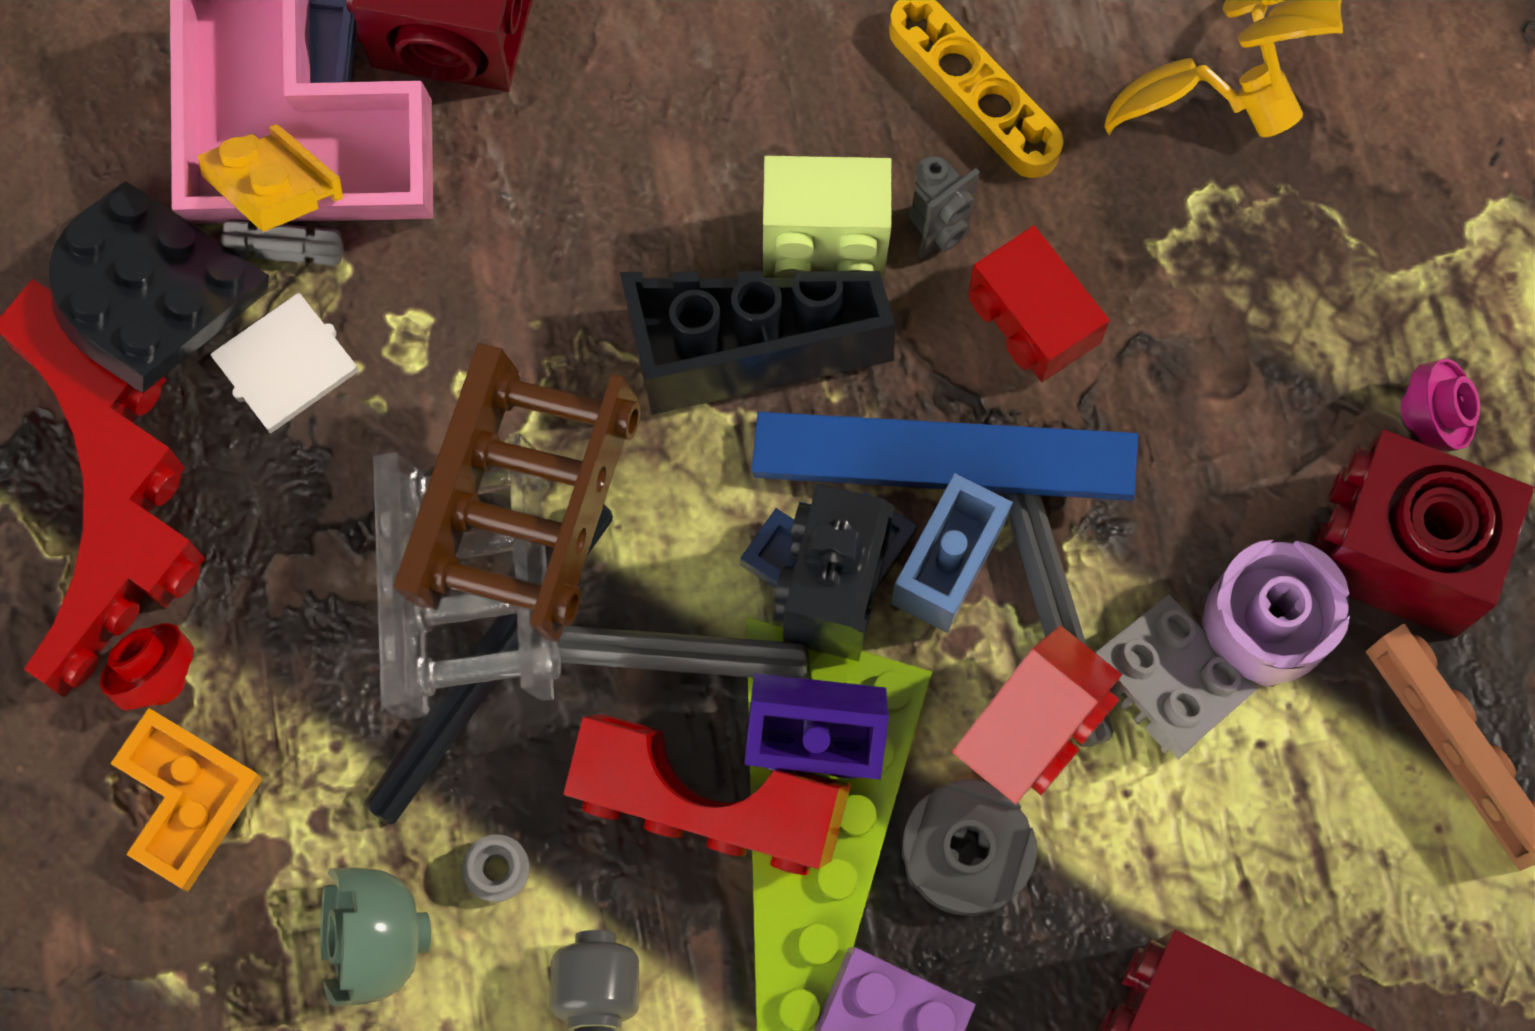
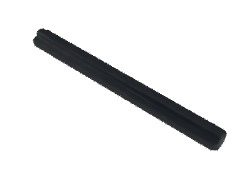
(447, 717)

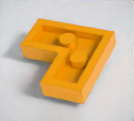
(201, 795)

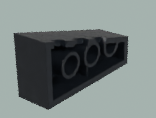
(753, 332)

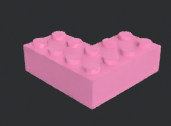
(249, 68)

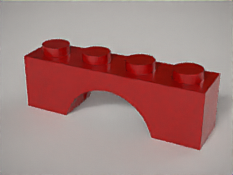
(628, 771)

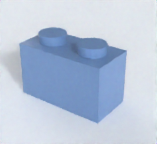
(950, 552)

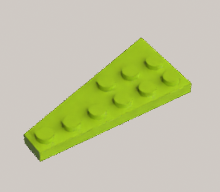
(814, 918)

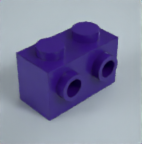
(817, 726)

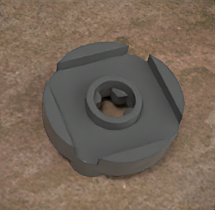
(1001, 829)

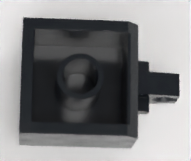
(837, 570)

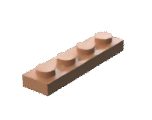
(1450, 728)

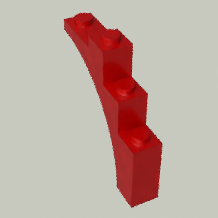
(124, 477)

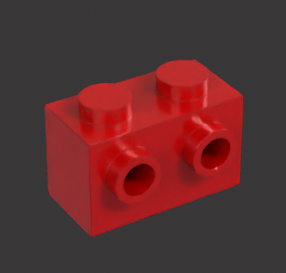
(1036, 304)

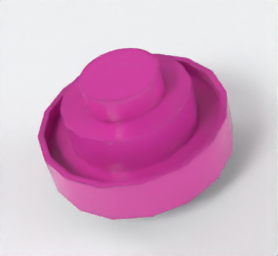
(1441, 405)

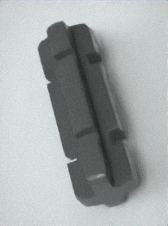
(284, 242)

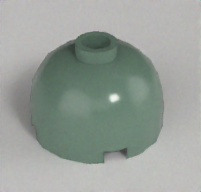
(369, 935)

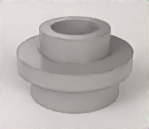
(478, 857)

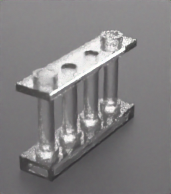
(405, 668)

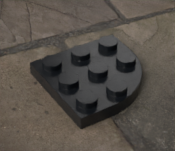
(144, 286)

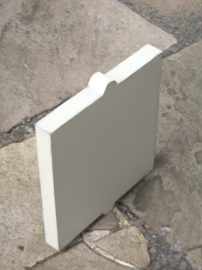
(284, 362)

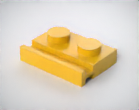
(269, 177)

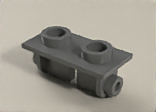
(942, 204)

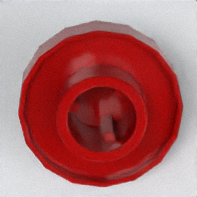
(147, 667)

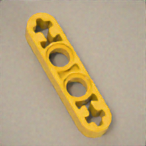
(983, 79)

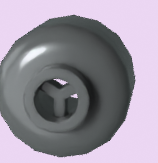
(594, 982)

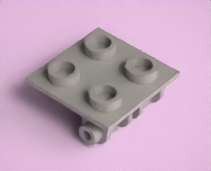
(1174, 677)

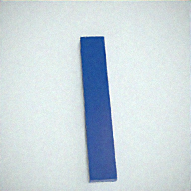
(931, 452)

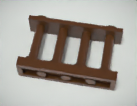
(475, 447)

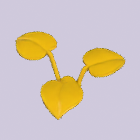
(1264, 88)

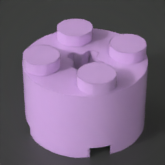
(1300, 583)

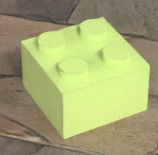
(825, 214)

